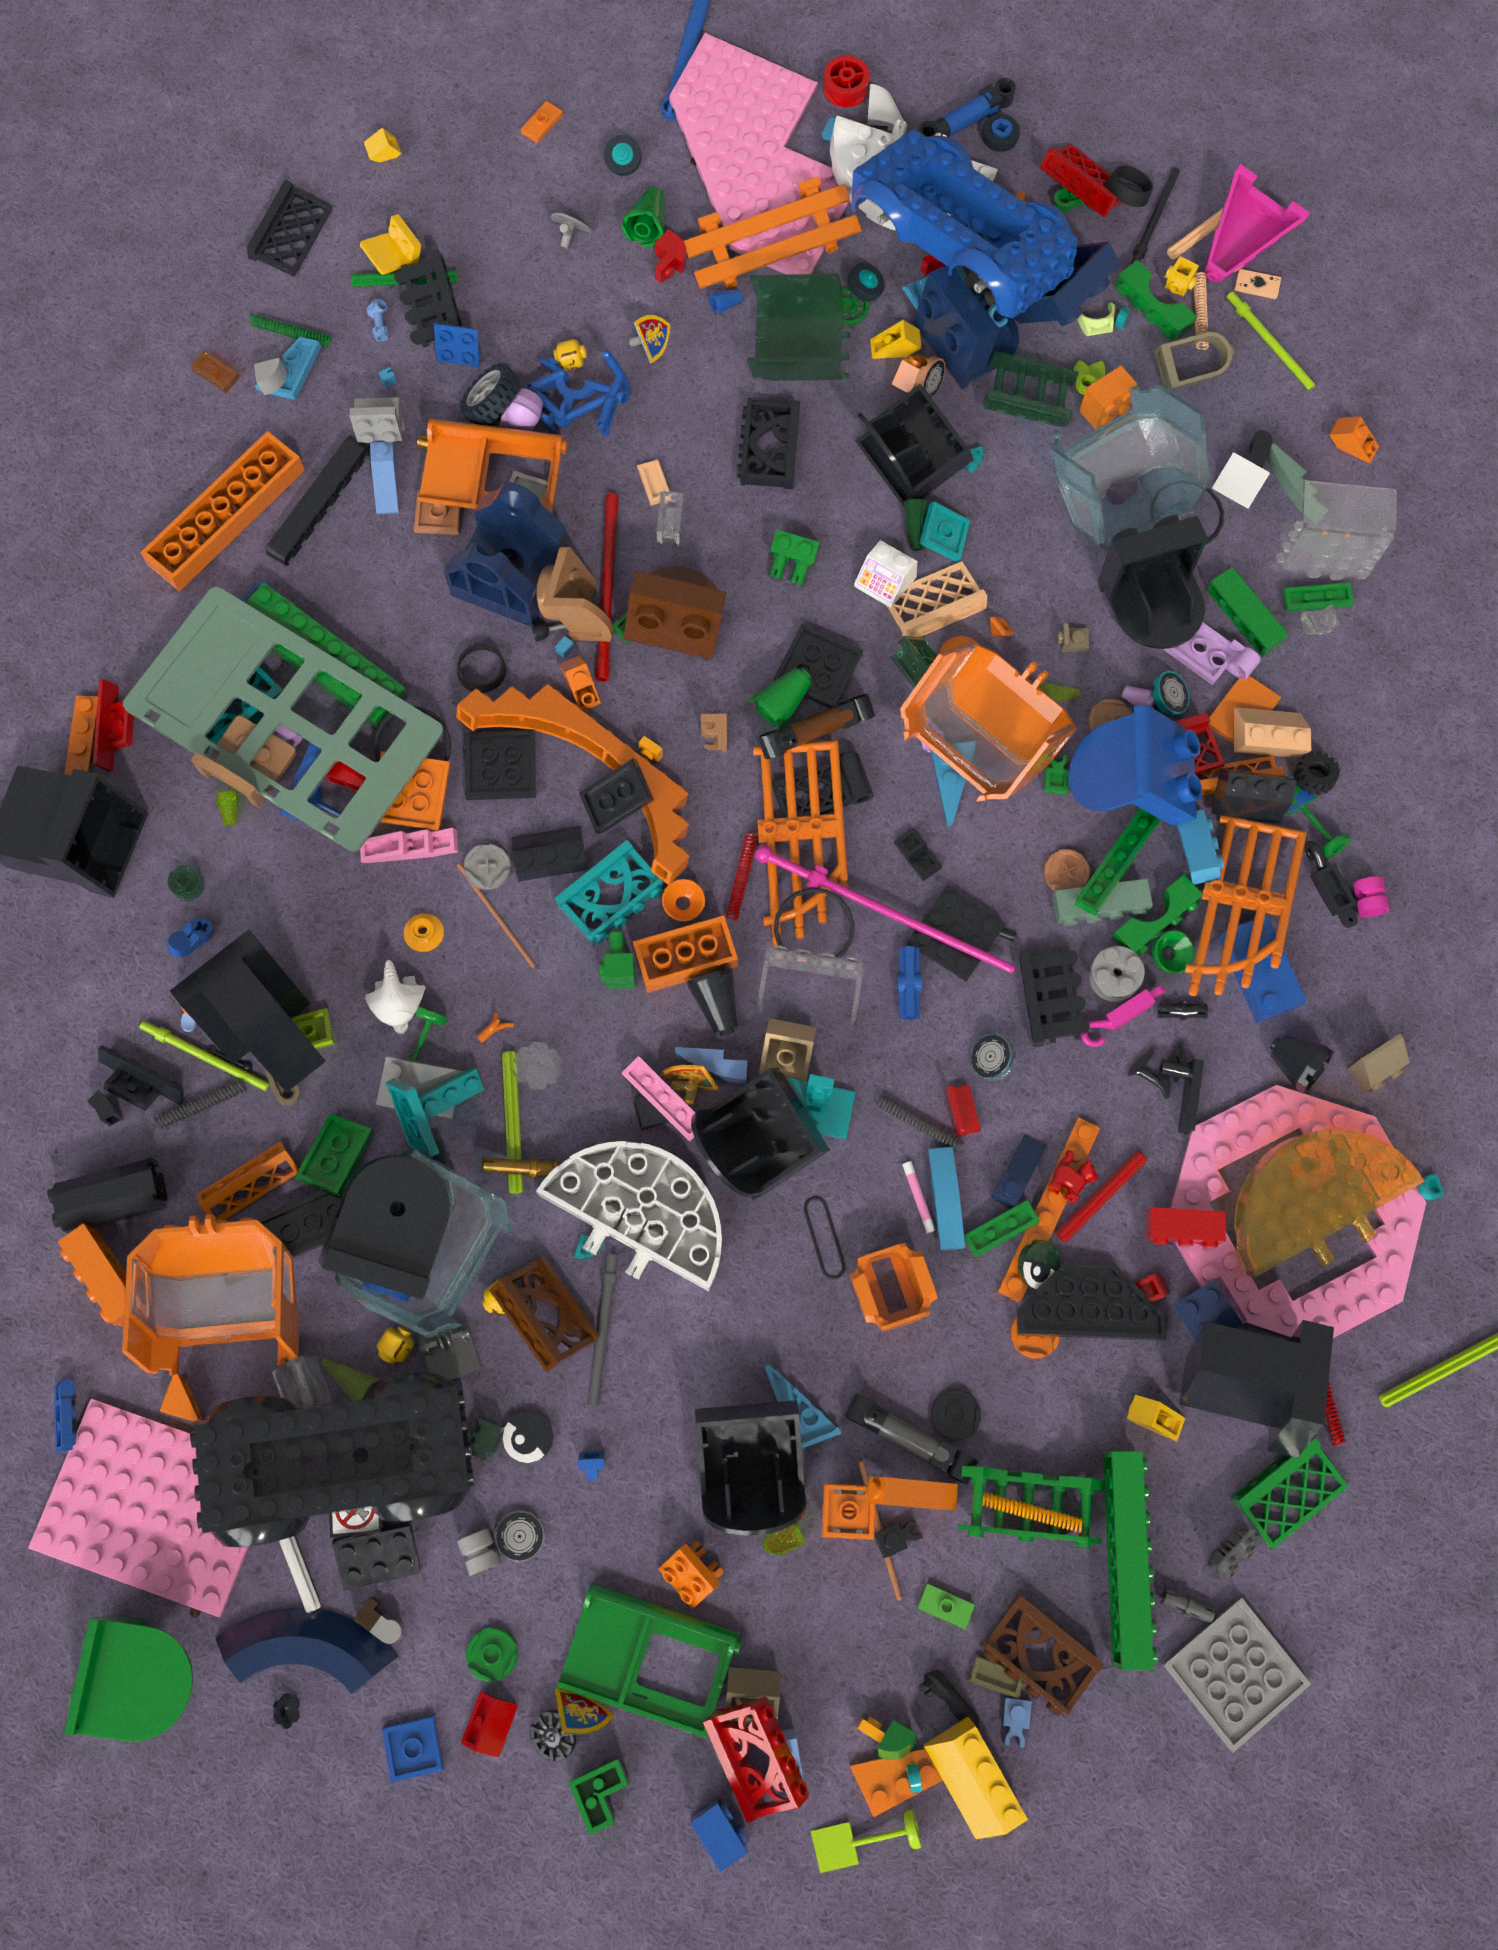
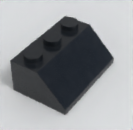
(1253, 795)
(549, 853)

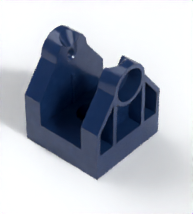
(509, 527)

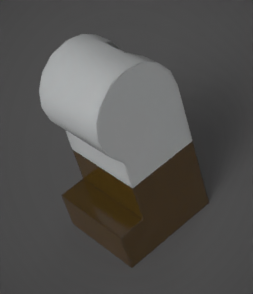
(379, 1624)

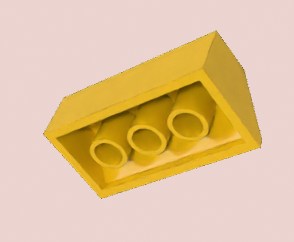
(975, 1781)

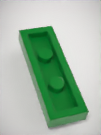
(1317, 597)
(1001, 1229)

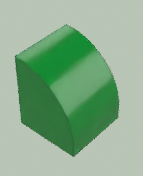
(897, 1742)

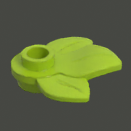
(1088, 374)

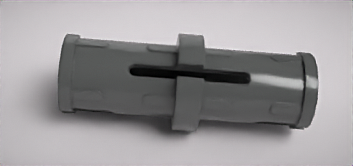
(1188, 1605)

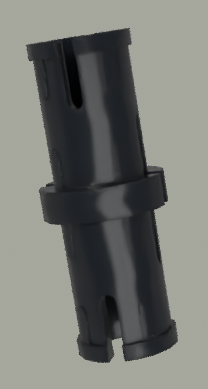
(1182, 1010)

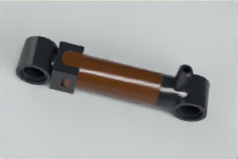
(837, 717)

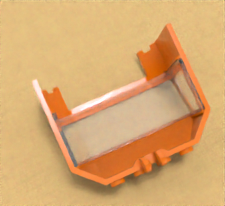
(986, 719)
(208, 1289)

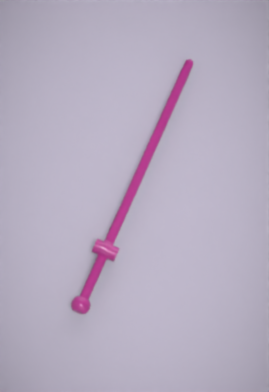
(818, 879)

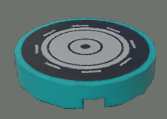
(1171, 693)

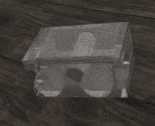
(670, 518)

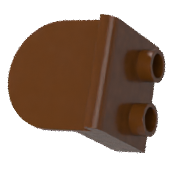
(675, 611)

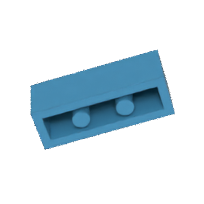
(1200, 849)

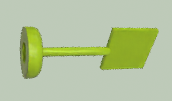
(837, 1848)

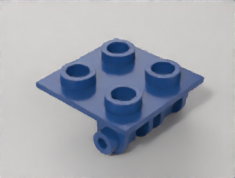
(457, 345)

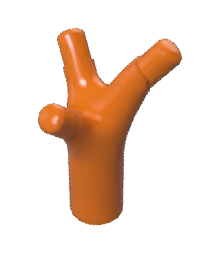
(493, 1027)

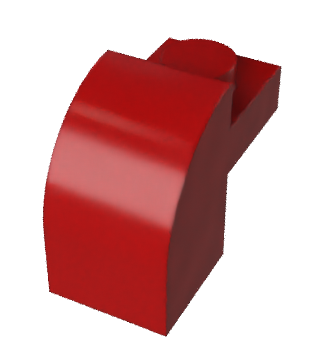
(672, 252)

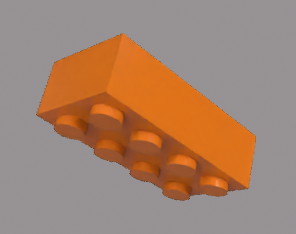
(685, 954)
(98, 1269)

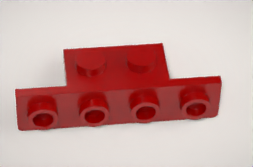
(113, 726)

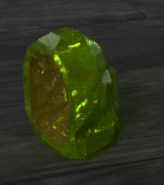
(783, 1541)

